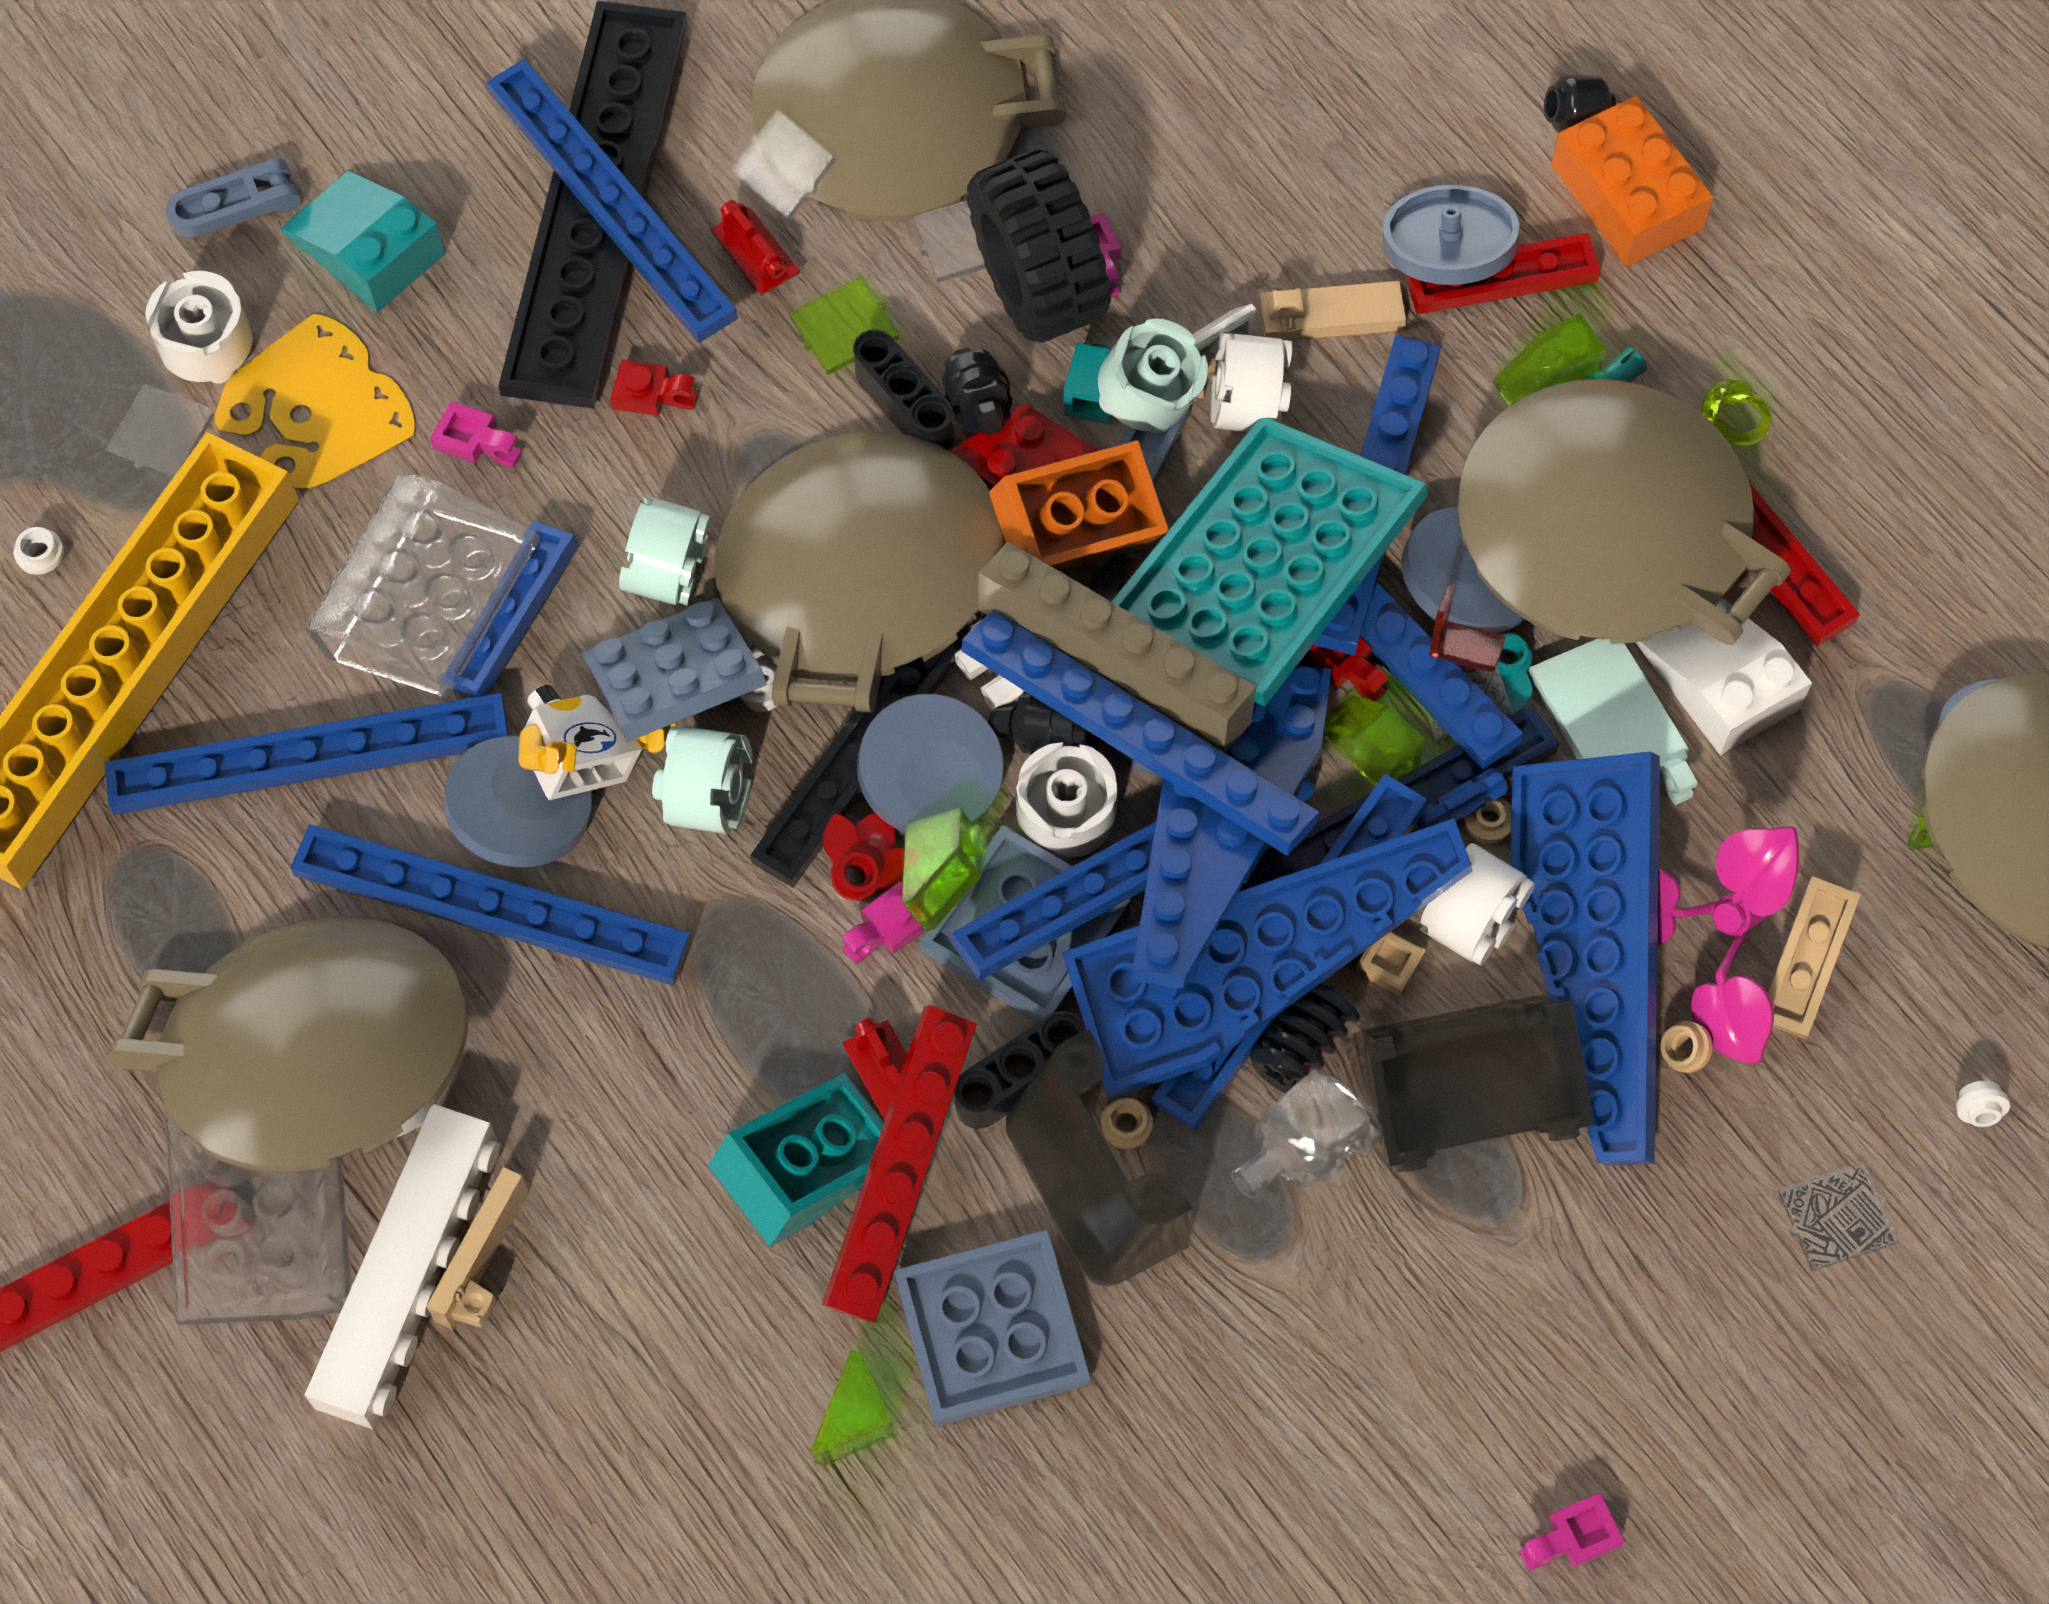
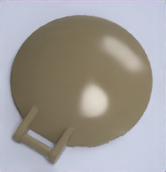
(904, 100)
(1612, 515)
(855, 561)
(1992, 801)
(302, 1042)

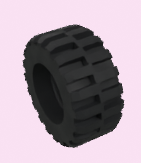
(1039, 245)

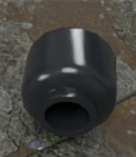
(1576, 99)

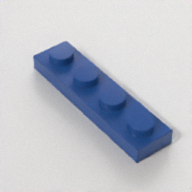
(518, 609)

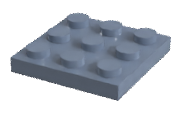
(673, 669)
(1039, 980)
(991, 1328)

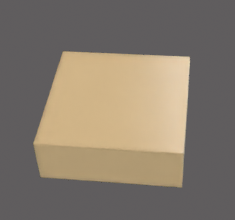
(1391, 962)

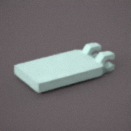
(1612, 710)

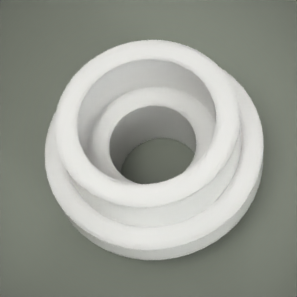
(33, 540)
(1982, 1103)

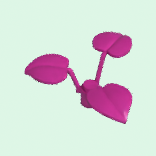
(1762, 874)

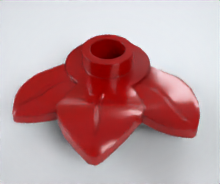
(864, 848)

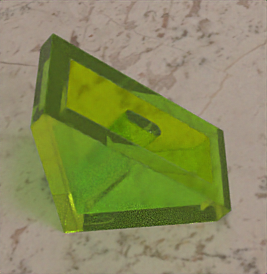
(854, 1416)

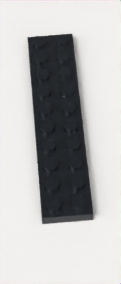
(575, 265)

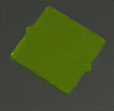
(836, 320)

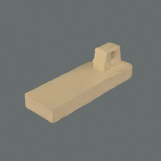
(1332, 311)
(1810, 955)
(459, 1292)

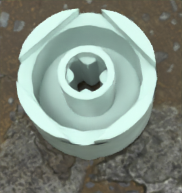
(1152, 375)
(664, 551)
(704, 779)

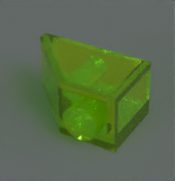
(1553, 357)
(1374, 738)
(940, 864)

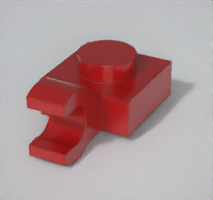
(647, 386)
(1364, 676)

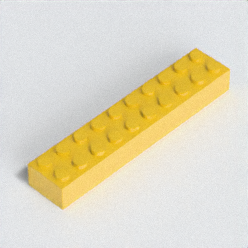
(130, 642)

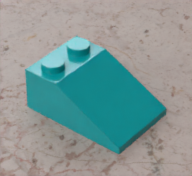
(367, 238)
(799, 1158)

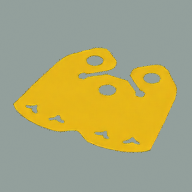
(337, 390)

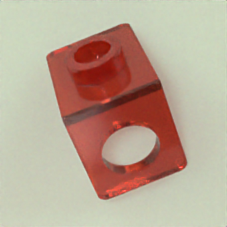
(1463, 643)

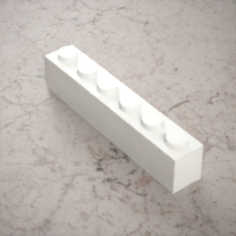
(402, 1267)

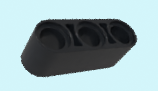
(900, 373)
(992, 1075)

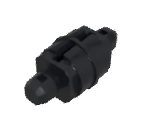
(977, 390)
(1038, 725)

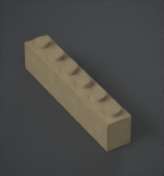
(1118, 646)

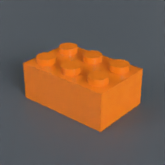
(1631, 180)
(1081, 508)

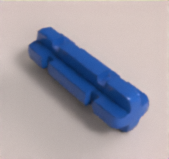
(1465, 799)

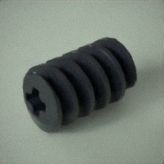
(1301, 1035)

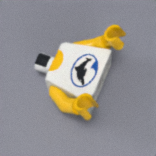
(578, 744)

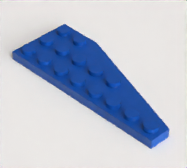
(1593, 851)
(1205, 857)
(1259, 959)

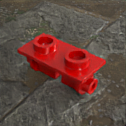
(753, 248)
(878, 1060)

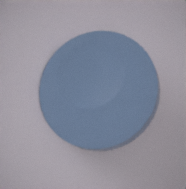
(1451, 234)
(1438, 558)
(928, 760)
(504, 811)

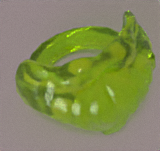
(1735, 392)

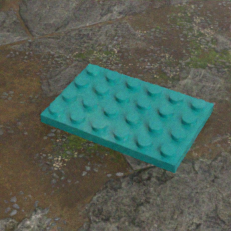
(1271, 552)

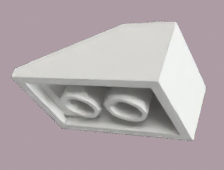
(1725, 687)

